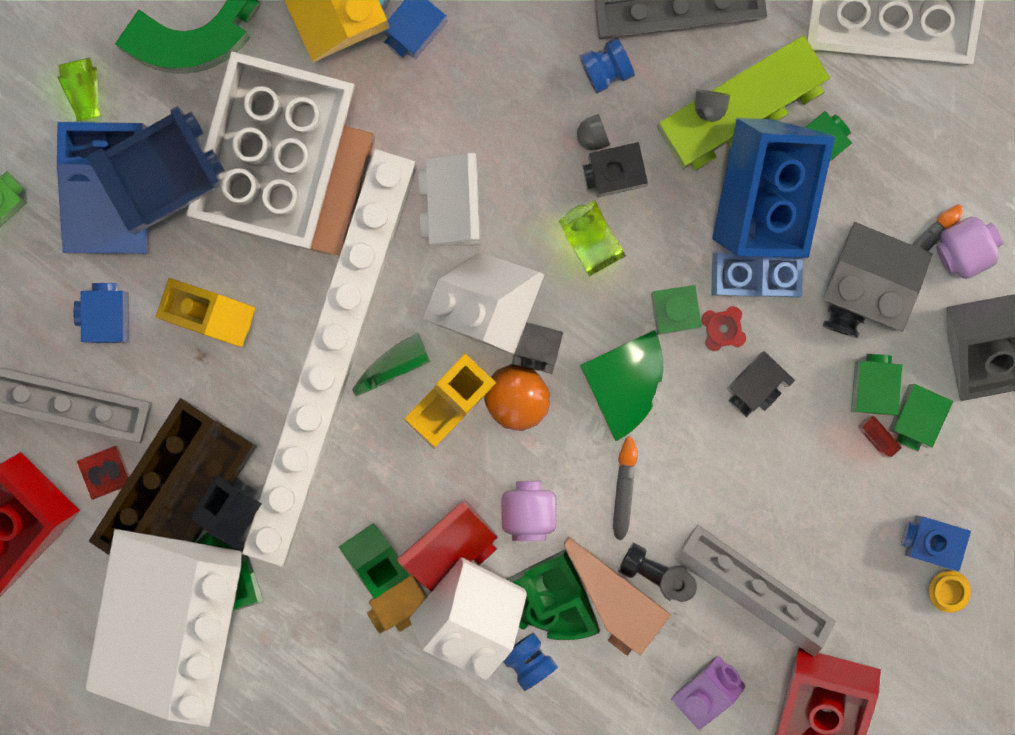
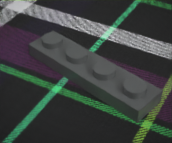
(639, 17)

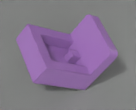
(709, 693)

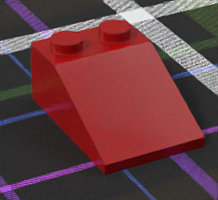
(30, 517)
(455, 536)
(828, 696)

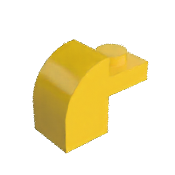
(449, 401)

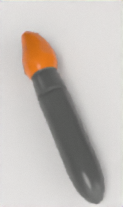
(944, 220)
(624, 489)

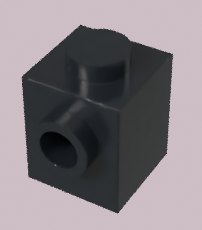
(615, 170)

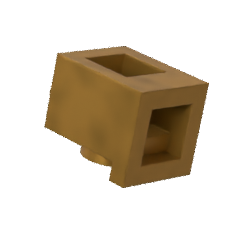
(397, 605)

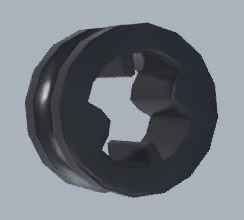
(843, 322)

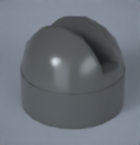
(711, 104)
(592, 133)

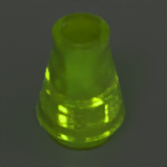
(80, 86)

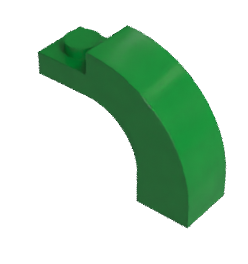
(192, 49)

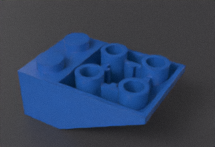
(86, 210)

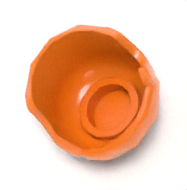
(517, 398)

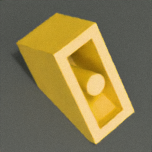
(205, 312)

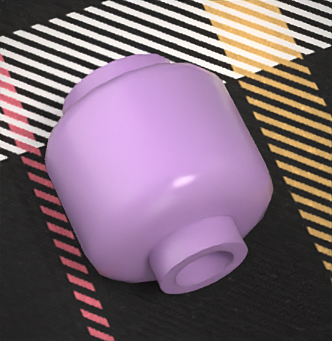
(969, 247)
(528, 512)

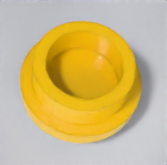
(949, 591)

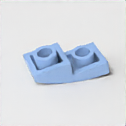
(756, 276)

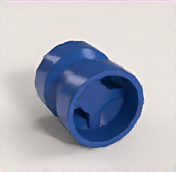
(604, 66)
(533, 670)

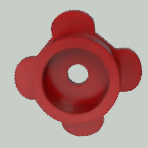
(734, 334)

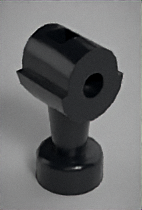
(673, 581)

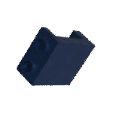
(157, 170)

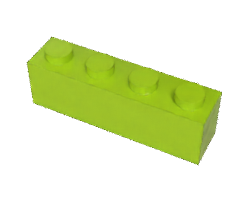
(755, 94)

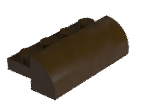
(175, 477)

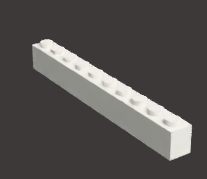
(330, 358)

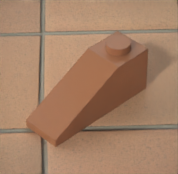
(621, 606)

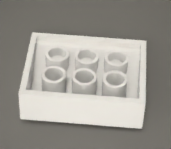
(897, 28)
(277, 146)
(164, 625)

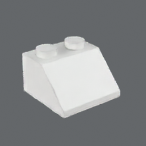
(452, 200)
(485, 300)
(470, 619)

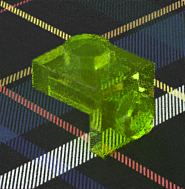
(591, 237)

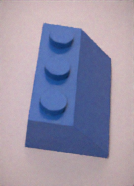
(772, 189)

